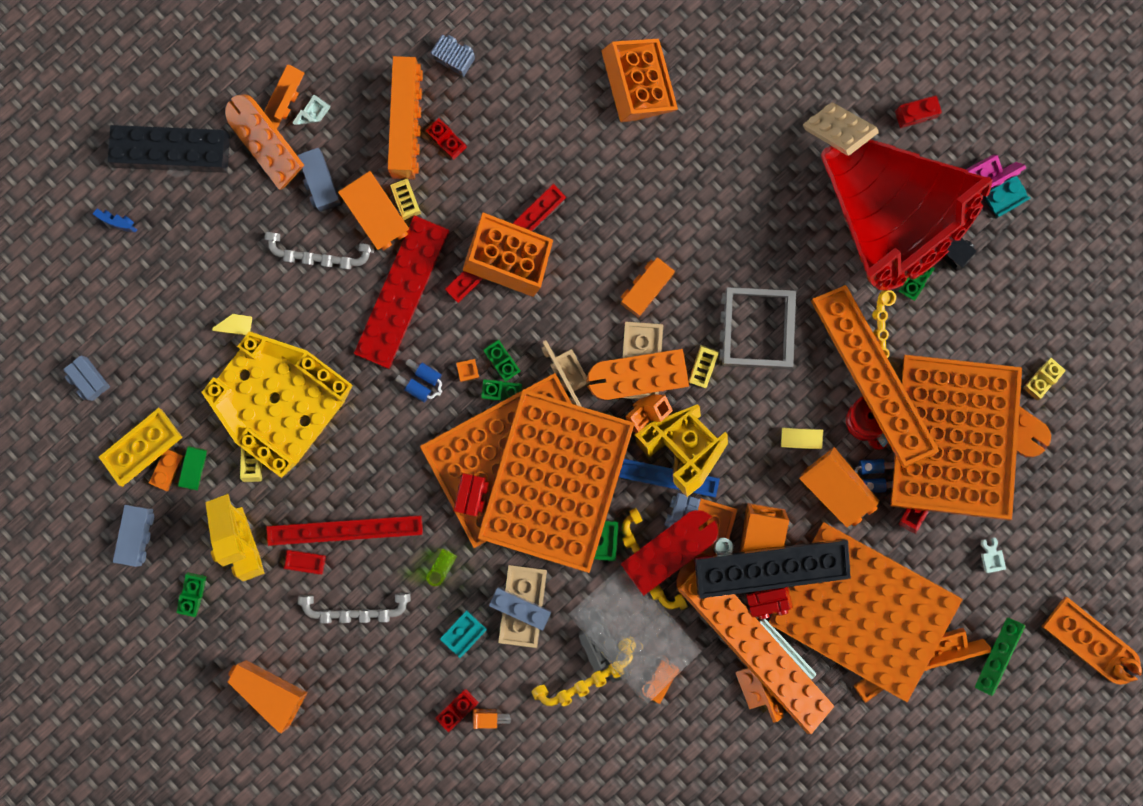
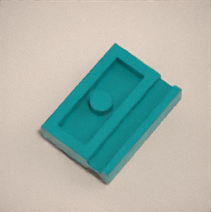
(1006, 196)
(463, 634)

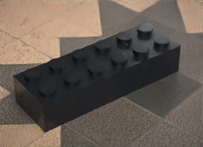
(168, 148)

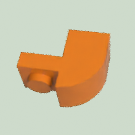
(649, 409)

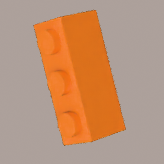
(647, 286)

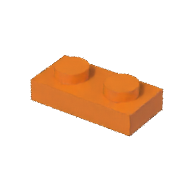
(166, 469)

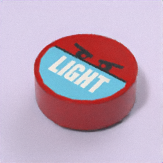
(879, 443)

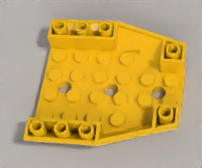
(271, 429)

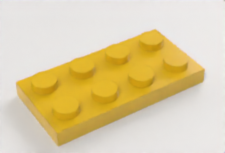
(140, 447)

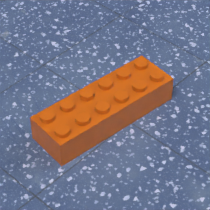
(404, 118)

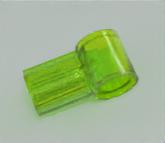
(442, 566)

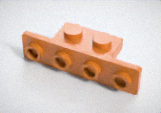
(284, 94)
(955, 648)
(758, 695)

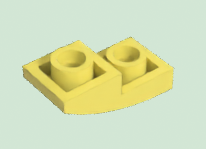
(1044, 379)
(802, 438)

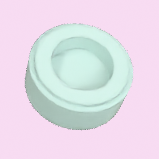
(723, 546)

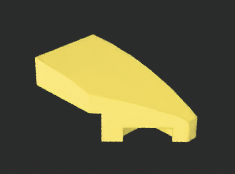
(234, 324)

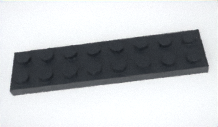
(772, 568)

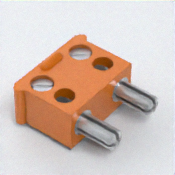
(488, 718)

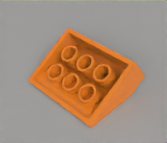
(639, 79)
(508, 255)

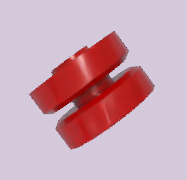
(859, 423)

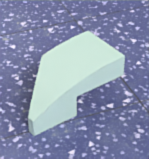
(313, 111)

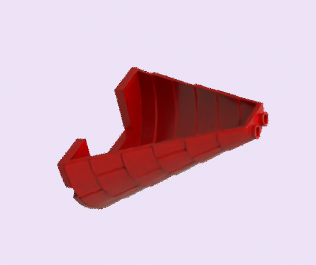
(902, 208)

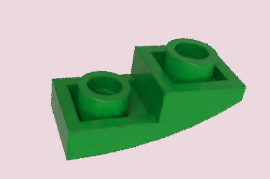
(913, 287)
(501, 360)
(499, 390)
(192, 468)
(191, 595)

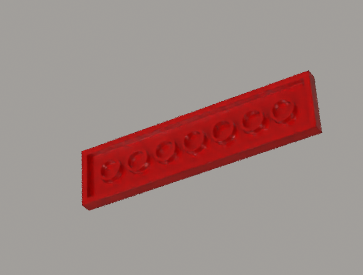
(401, 292)

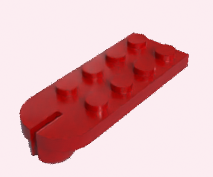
(671, 550)

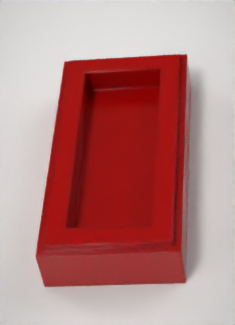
(304, 562)

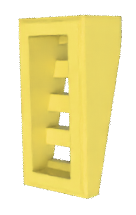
(411, 212)
(707, 350)
(253, 477)

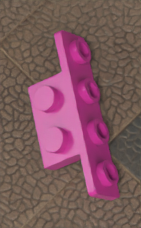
(992, 168)

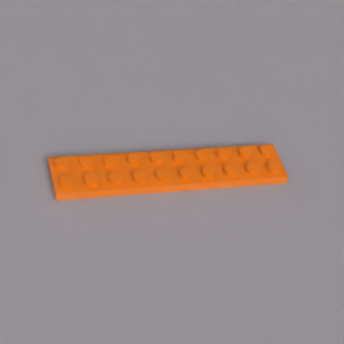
(875, 376)
(762, 656)

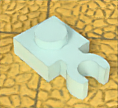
(992, 559)

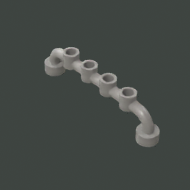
(309, 258)
(363, 614)

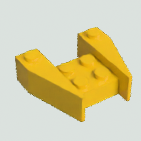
(689, 442)
(232, 539)

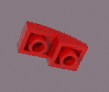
(446, 138)
(456, 710)

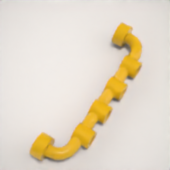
(886, 298)
(630, 541)
(581, 687)

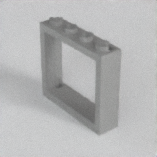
(789, 328)

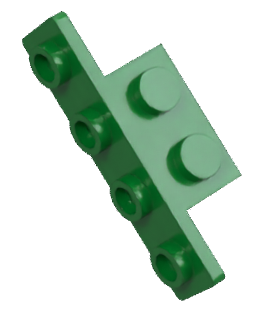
(999, 656)

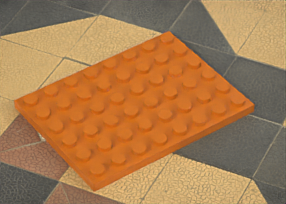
(975, 426)
(478, 449)
(556, 480)
(876, 622)

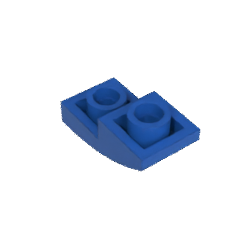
(116, 221)

